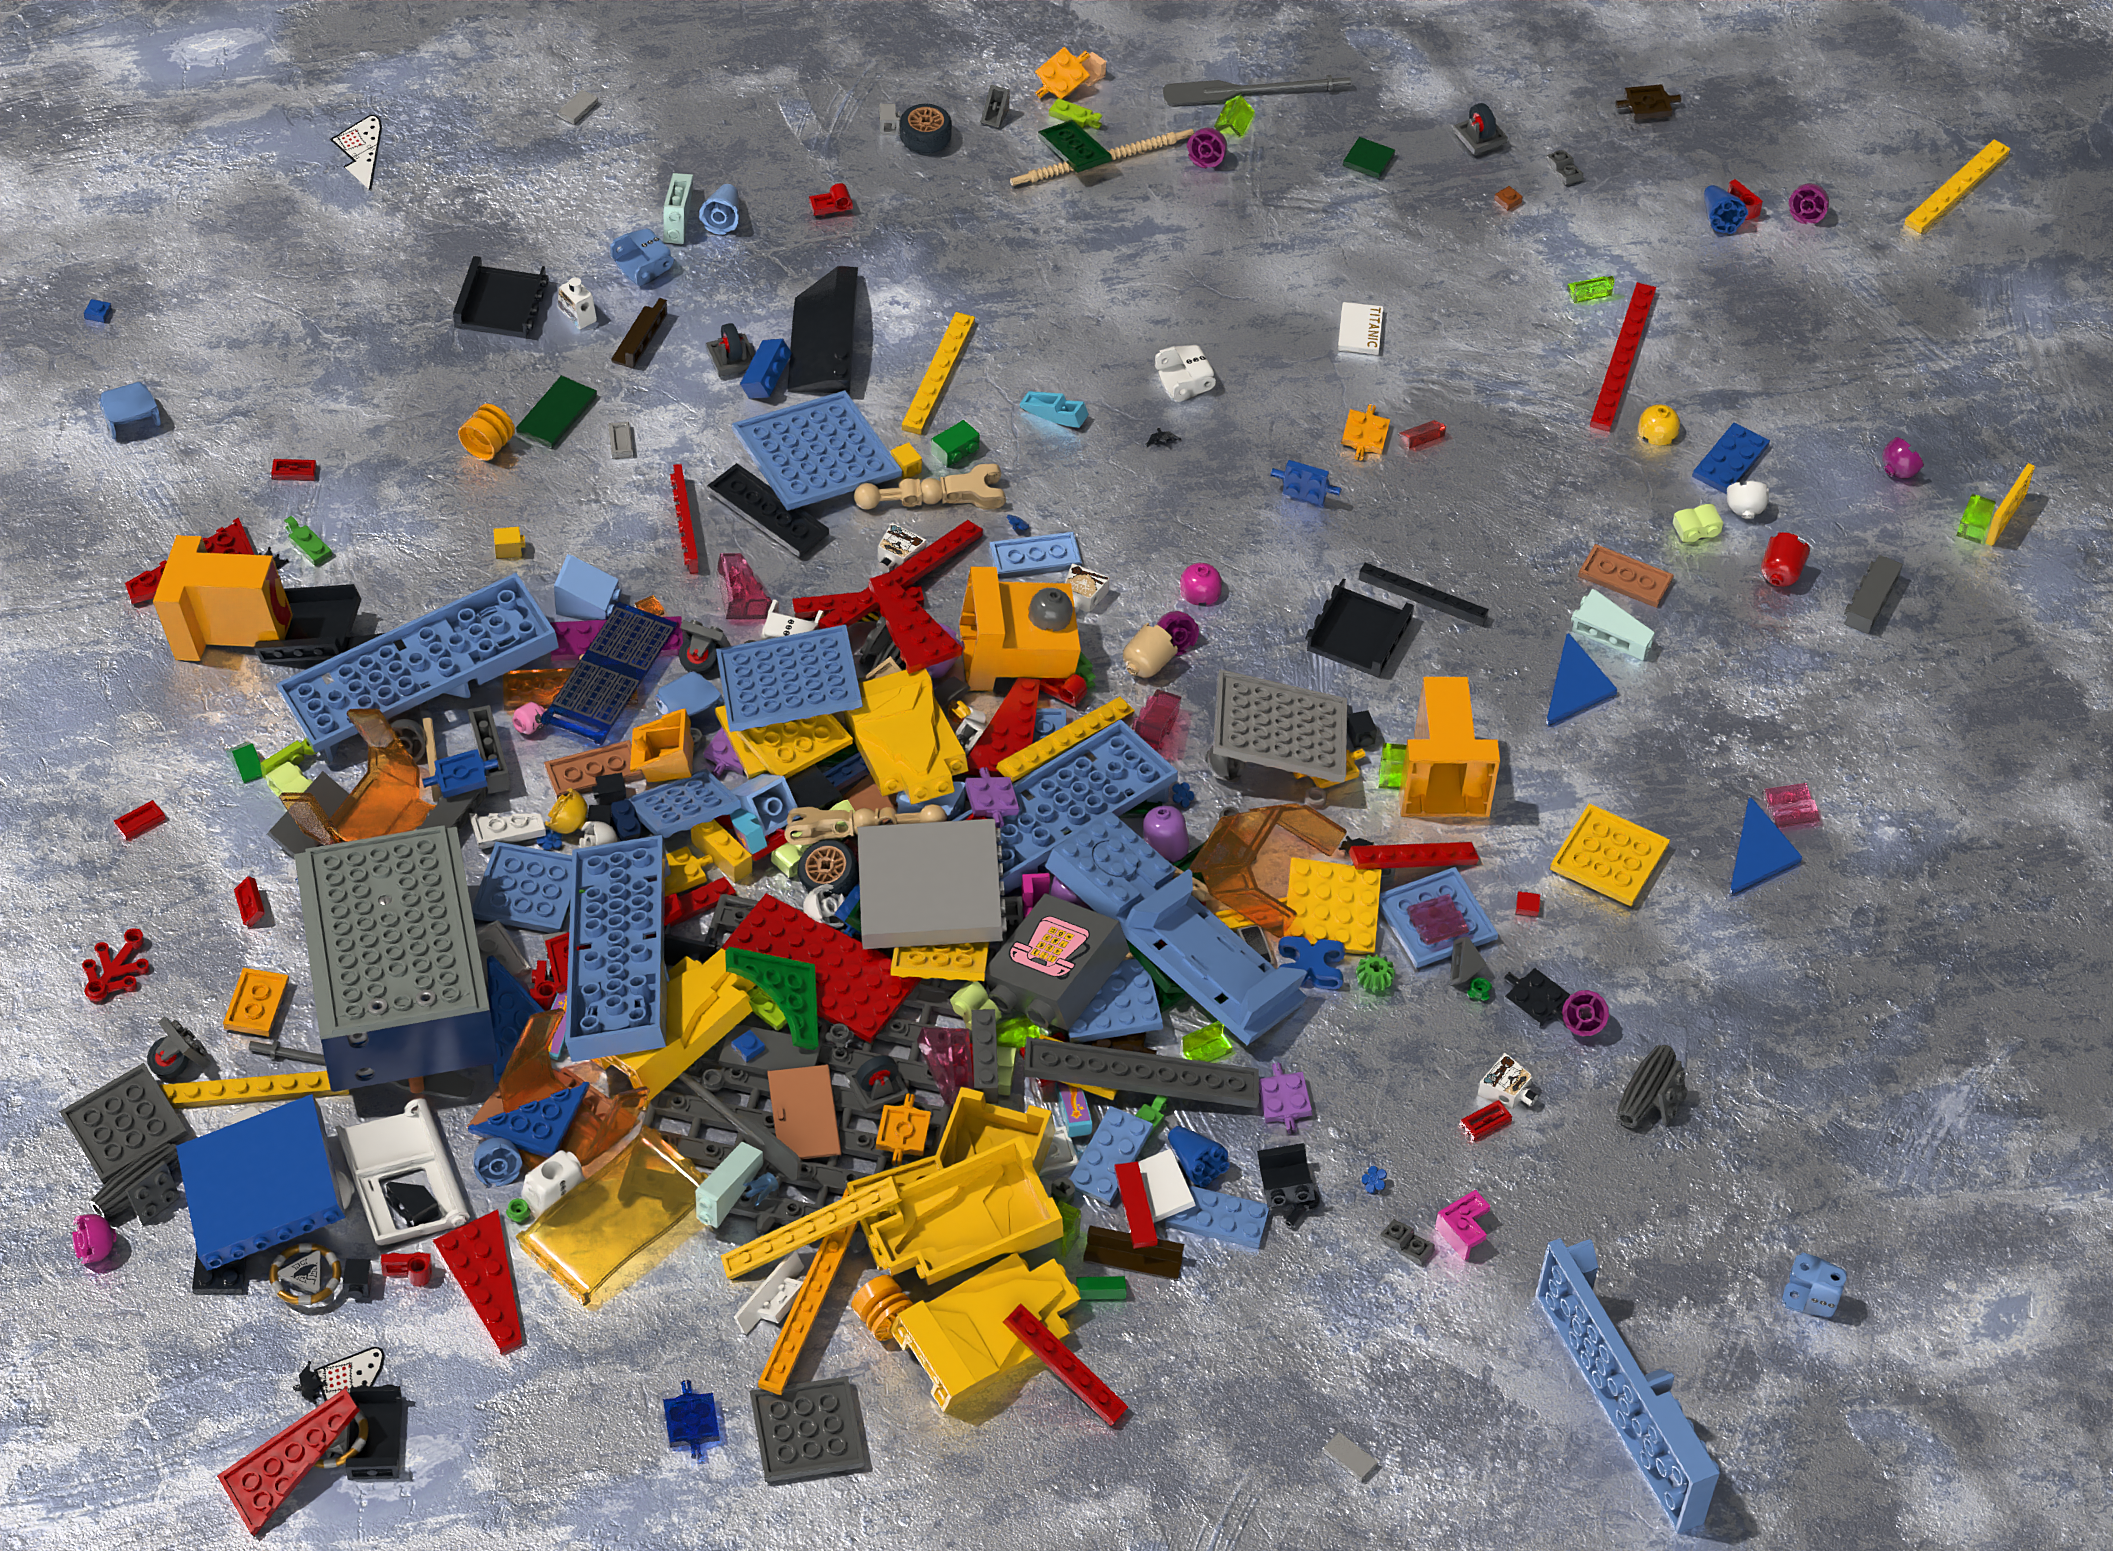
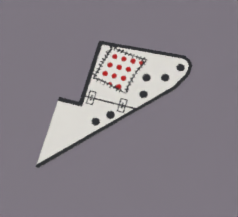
(361, 145)
(350, 1372)

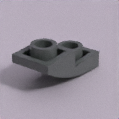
(1564, 167)
(950, 690)
(1404, 1241)

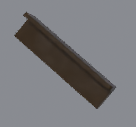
(640, 334)
(1115, 1250)

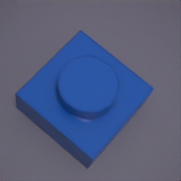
(97, 310)
(748, 1046)

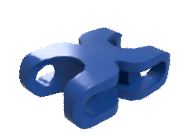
(1314, 960)

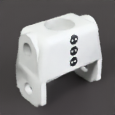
(1184, 371)
(783, 625)
(551, 1181)

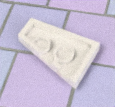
(506, 829)

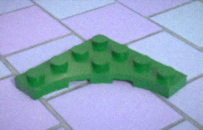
(788, 984)

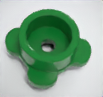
(1479, 984)

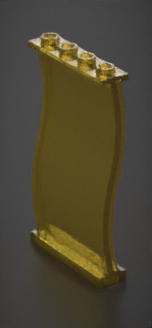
(613, 1215)

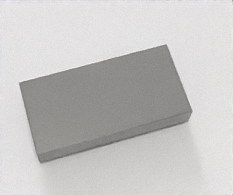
(578, 107)
(620, 440)
(1350, 1457)

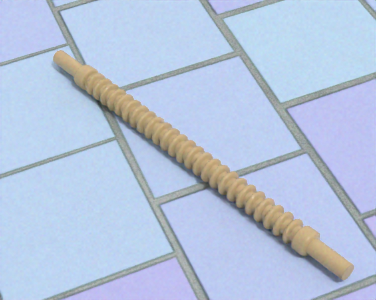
(1170, 138)

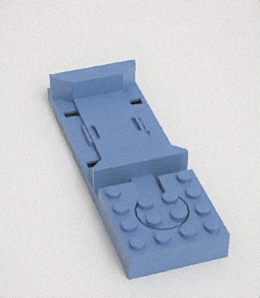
(443, 650)
(1077, 792)
(1135, 885)
(622, 980)
(1646, 1412)

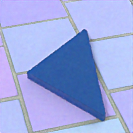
(1577, 683)
(1761, 850)
(509, 1012)
(536, 1125)

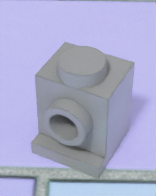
(889, 120)

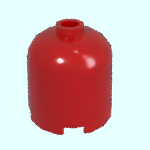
(1784, 559)

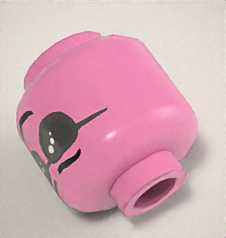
(528, 718)

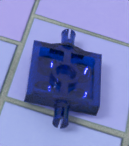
(691, 1419)

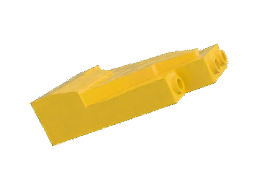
(906, 737)
(701, 1010)
(982, 1126)
(968, 1215)
(963, 1330)

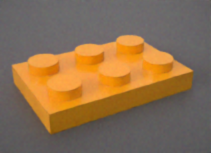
(256, 1002)

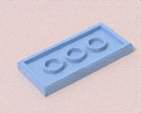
(1035, 554)

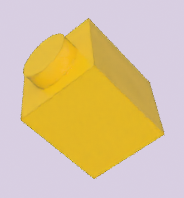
(908, 460)
(508, 542)

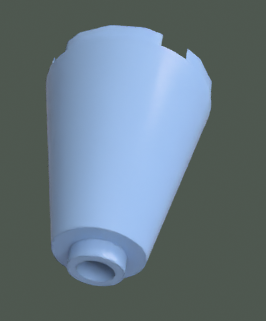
(721, 210)

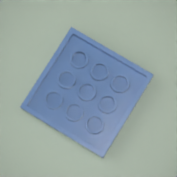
(684, 803)
(525, 888)
(1396, 901)
(1120, 1007)

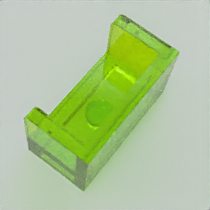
(1976, 518)
(1391, 766)

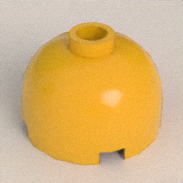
(1659, 424)
(568, 813)

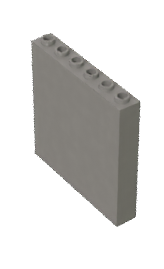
(930, 884)

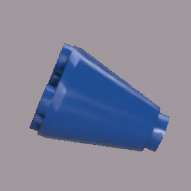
(1724, 209)
(1198, 1155)

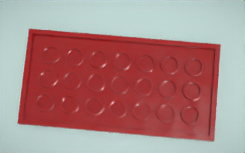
(851, 981)

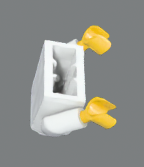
(971, 726)

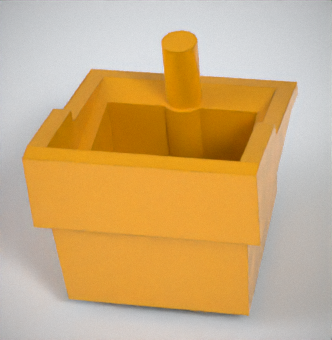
(663, 748)

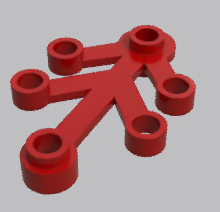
(114, 968)

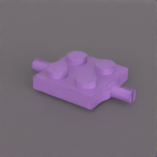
(723, 755)
(992, 796)
(1284, 1097)

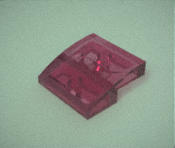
(1791, 805)
(1437, 919)

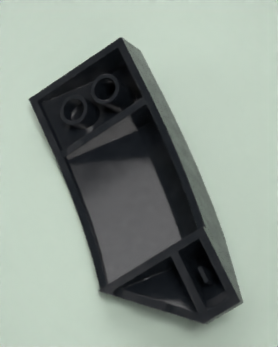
(824, 334)

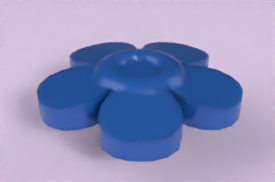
(1017, 522)
(1182, 794)
(550, 840)
(1374, 1179)

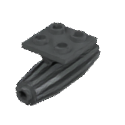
(881, 644)
(1656, 1084)
(142, 1184)

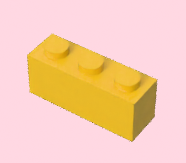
(724, 849)

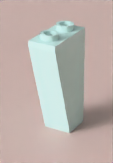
(677, 208)
(1611, 626)
(725, 1184)

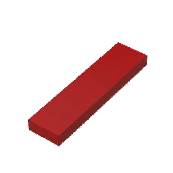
(1135, 1205)

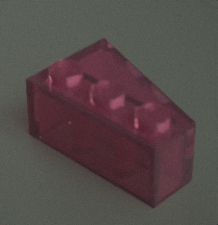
(739, 590)
(1157, 718)
(948, 1059)

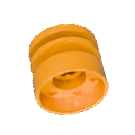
(486, 432)
(879, 1304)

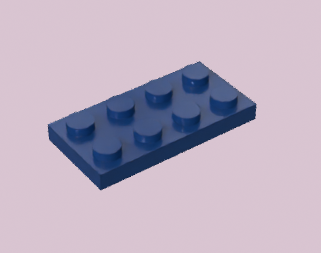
(1730, 457)

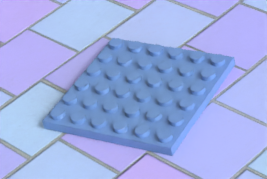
(816, 450)
(788, 678)

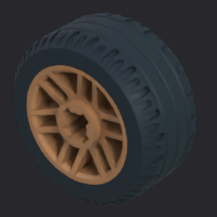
(925, 128)
(830, 864)

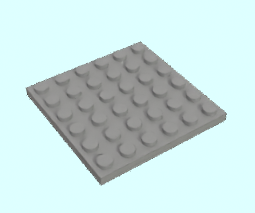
(1280, 726)

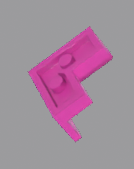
(1032, 890)
(1458, 1223)

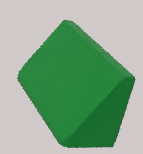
(1101, 1287)

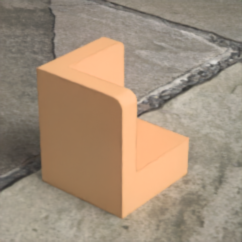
(1095, 67)

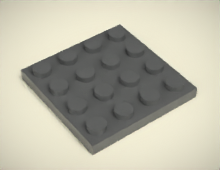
(123, 1121)
(807, 1429)

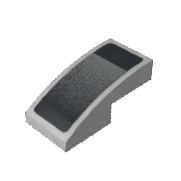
(1256, 939)

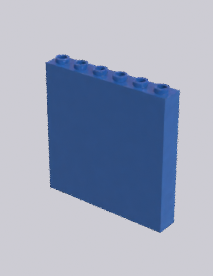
(260, 1182)

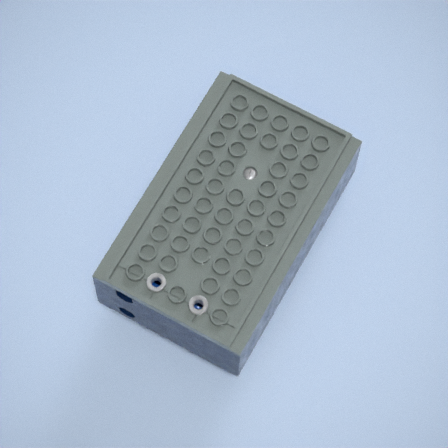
(394, 959)

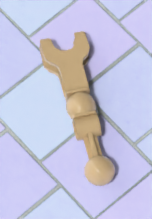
(950, 489)
(823, 823)

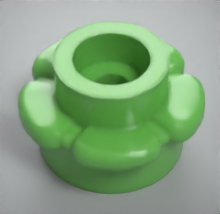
(518, 1205)

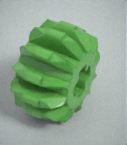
(1375, 973)

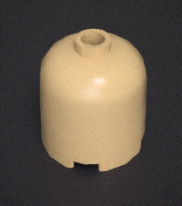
(1148, 651)

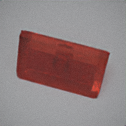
(1422, 434)

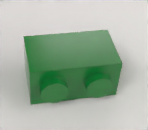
(955, 443)

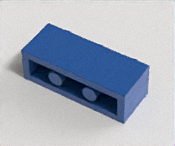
(765, 368)

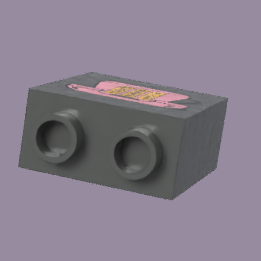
(1055, 962)

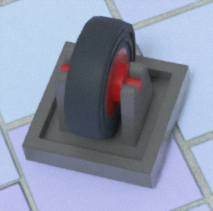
(1480, 131)
(730, 352)
(699, 650)
(172, 1053)
(877, 1083)

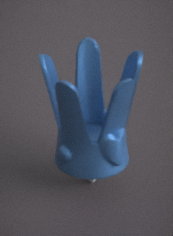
(765, 1182)

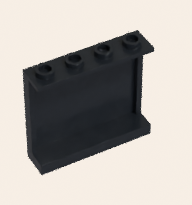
(499, 300)
(318, 625)
(1358, 630)

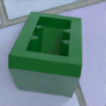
(245, 761)

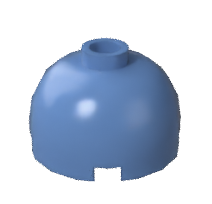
(497, 1161)

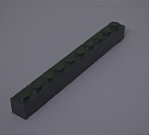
(1423, 594)

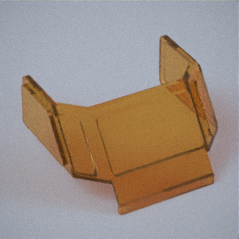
(382, 801)
(1235, 844)
(531, 1078)

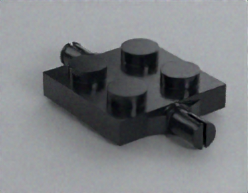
(1536, 997)

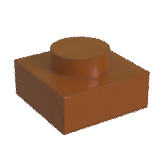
(1508, 198)

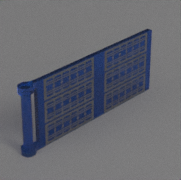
(610, 672)

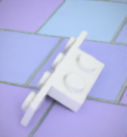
(774, 1296)

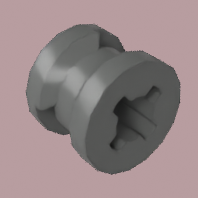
(1058, 1188)

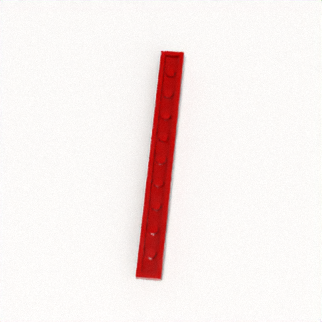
(1622, 357)
(906, 574)

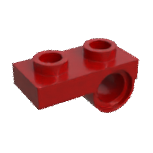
(836, 200)
(1752, 202)
(1068, 690)
(544, 990)
(407, 1264)

